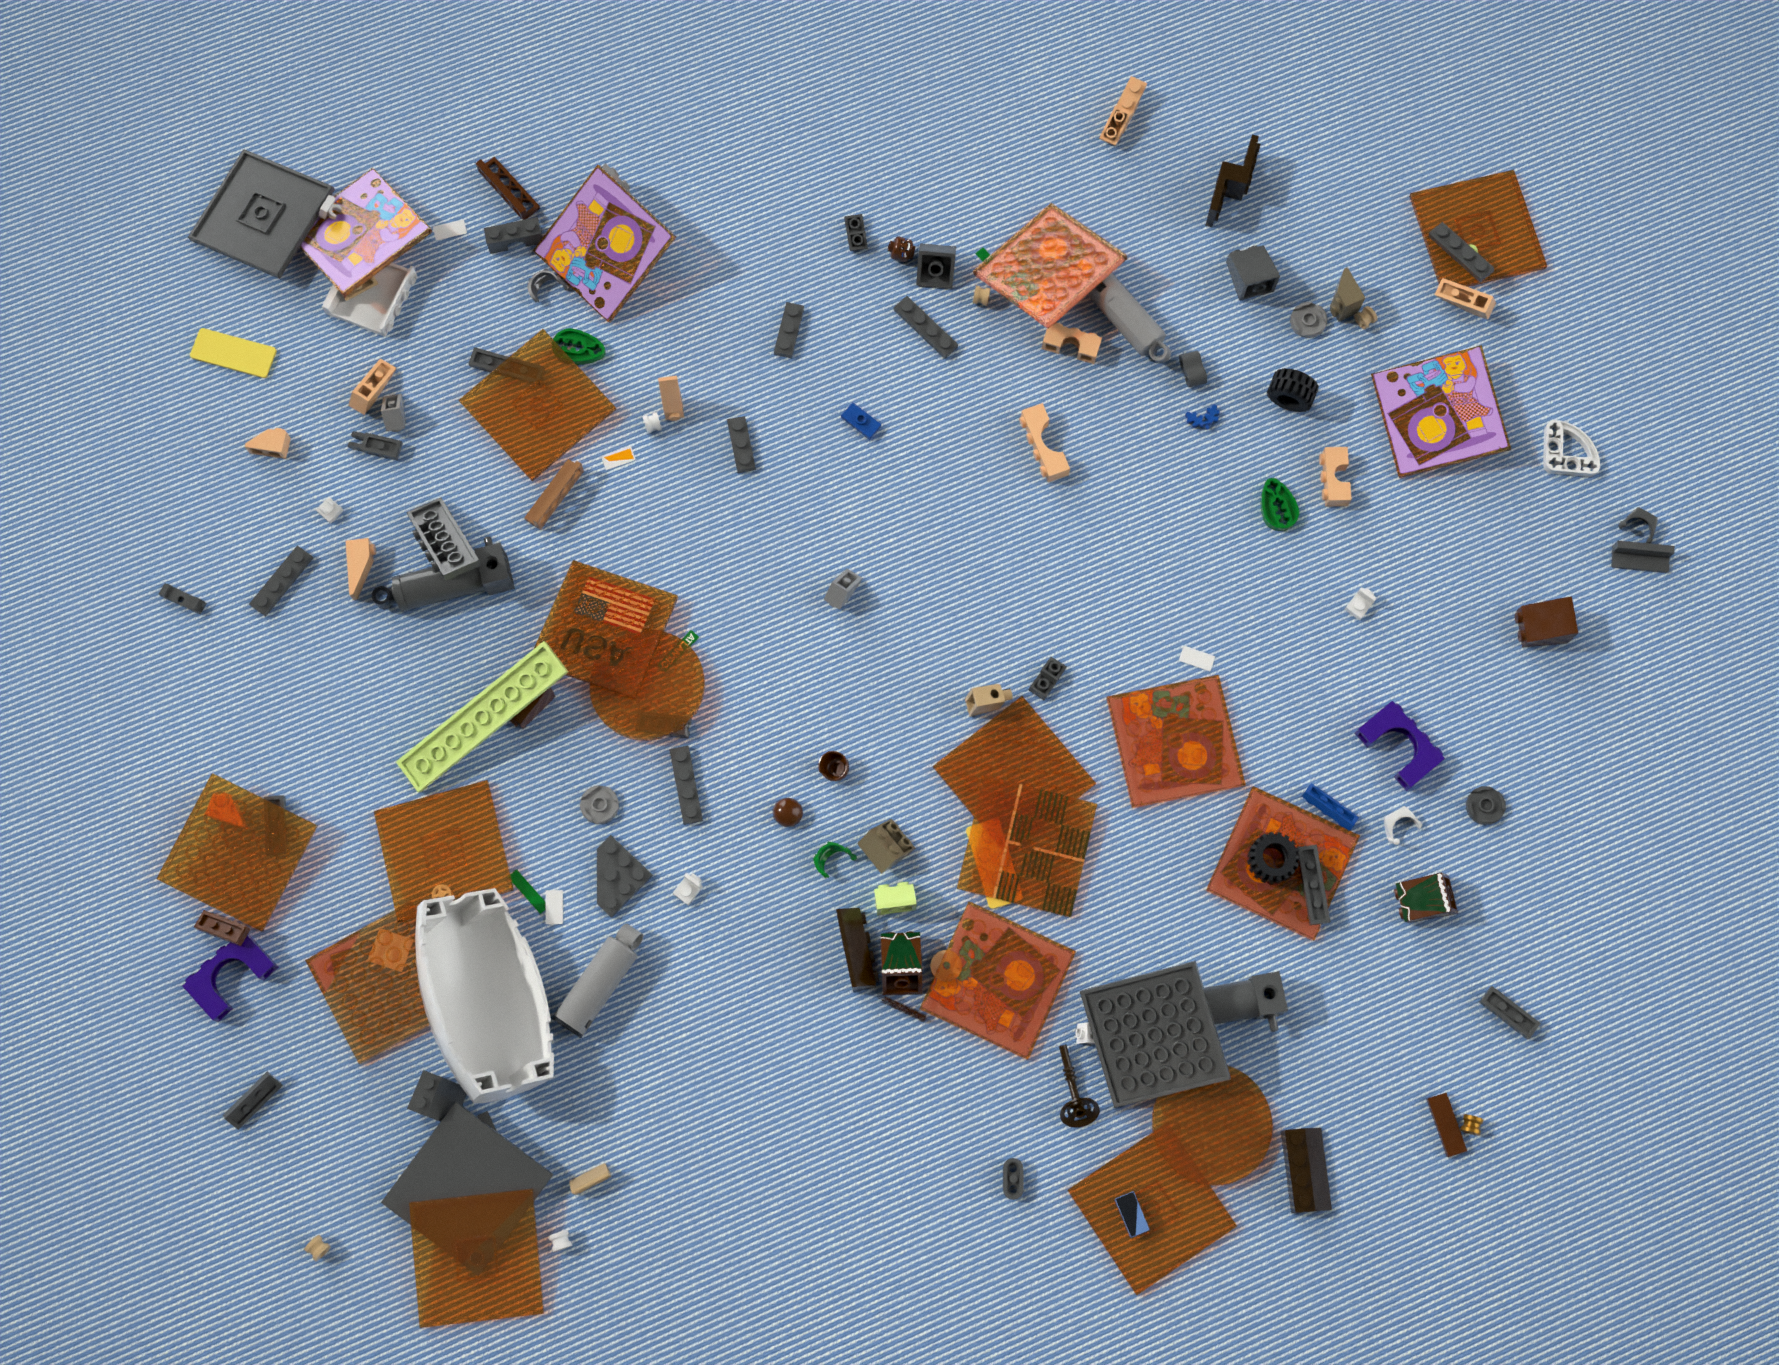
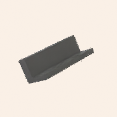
(1641, 556)

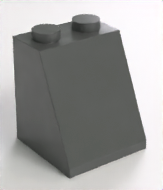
(1252, 272)
(435, 1096)

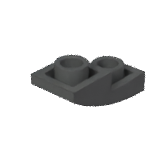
(855, 232)
(1047, 678)

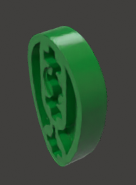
(577, 338)
(1281, 495)

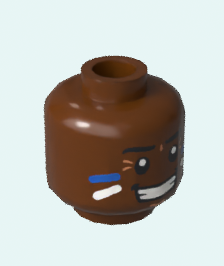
(901, 249)

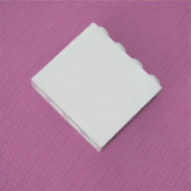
(377, 306)

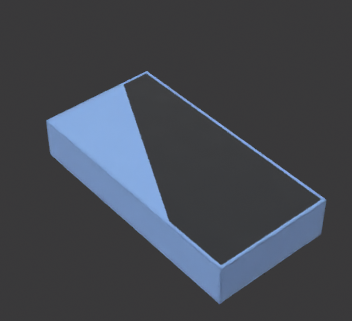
(1131, 1214)

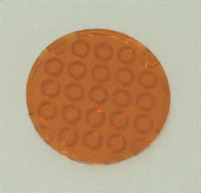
(665, 699)
(1214, 1130)

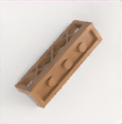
(554, 493)

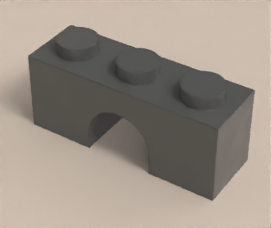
(502, 235)

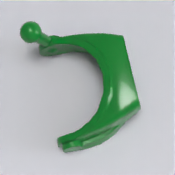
(826, 851)

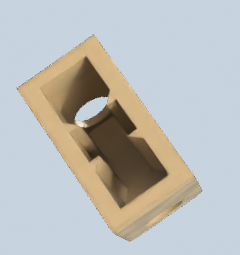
(986, 699)

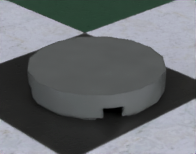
(1485, 805)

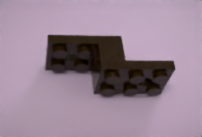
(1233, 180)

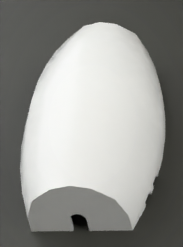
(483, 995)

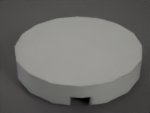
(1308, 320)
(599, 804)

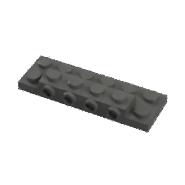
(442, 540)

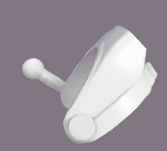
(1390, 820)

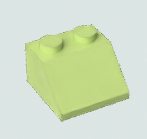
(895, 899)

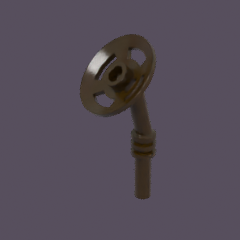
(1076, 1103)

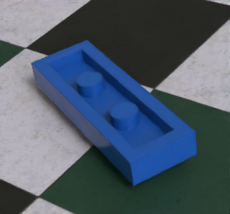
(1330, 807)

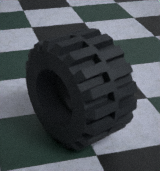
(1292, 390)
(1284, 846)

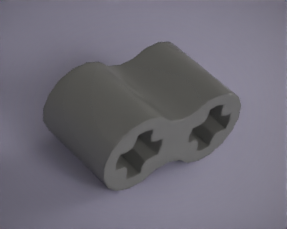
(1193, 368)

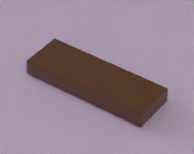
(222, 928)
(1446, 1125)

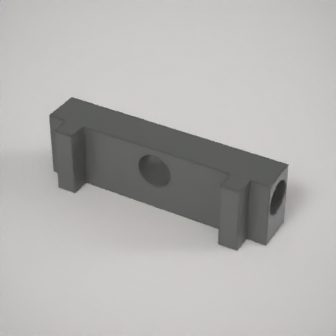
(189, 602)

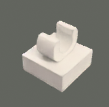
(327, 208)
(329, 510)

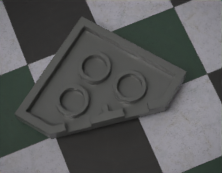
(617, 876)

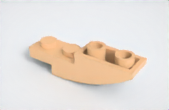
(1123, 111)

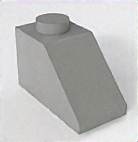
(393, 413)
(842, 588)

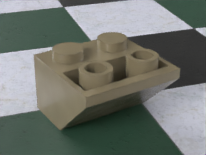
(886, 845)

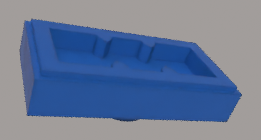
(861, 421)

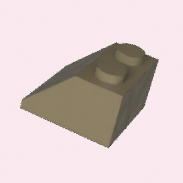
(1347, 297)

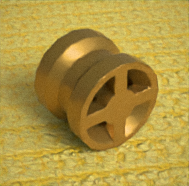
(1471, 1125)

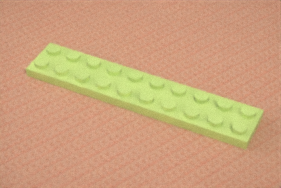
(482, 716)

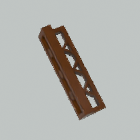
(505, 190)

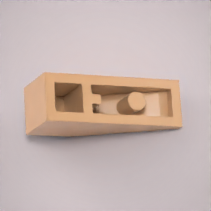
(1466, 298)
(371, 386)
(671, 398)
(359, 562)

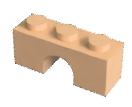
(1087, 343)
(1334, 492)

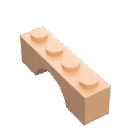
(1052, 463)

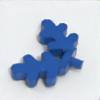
(1212, 417)

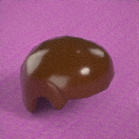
(833, 766)
(787, 812)

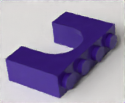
(1393, 719)
(203, 986)

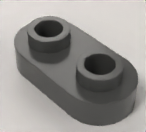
(1015, 1179)

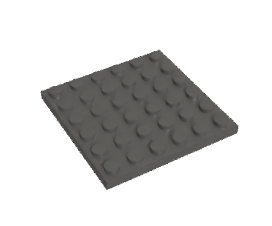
(1155, 1034)

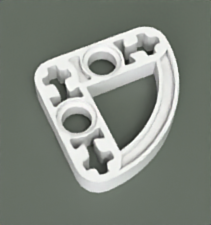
(1557, 456)

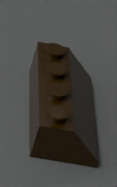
(856, 949)
(1306, 1170)

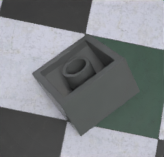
(936, 265)

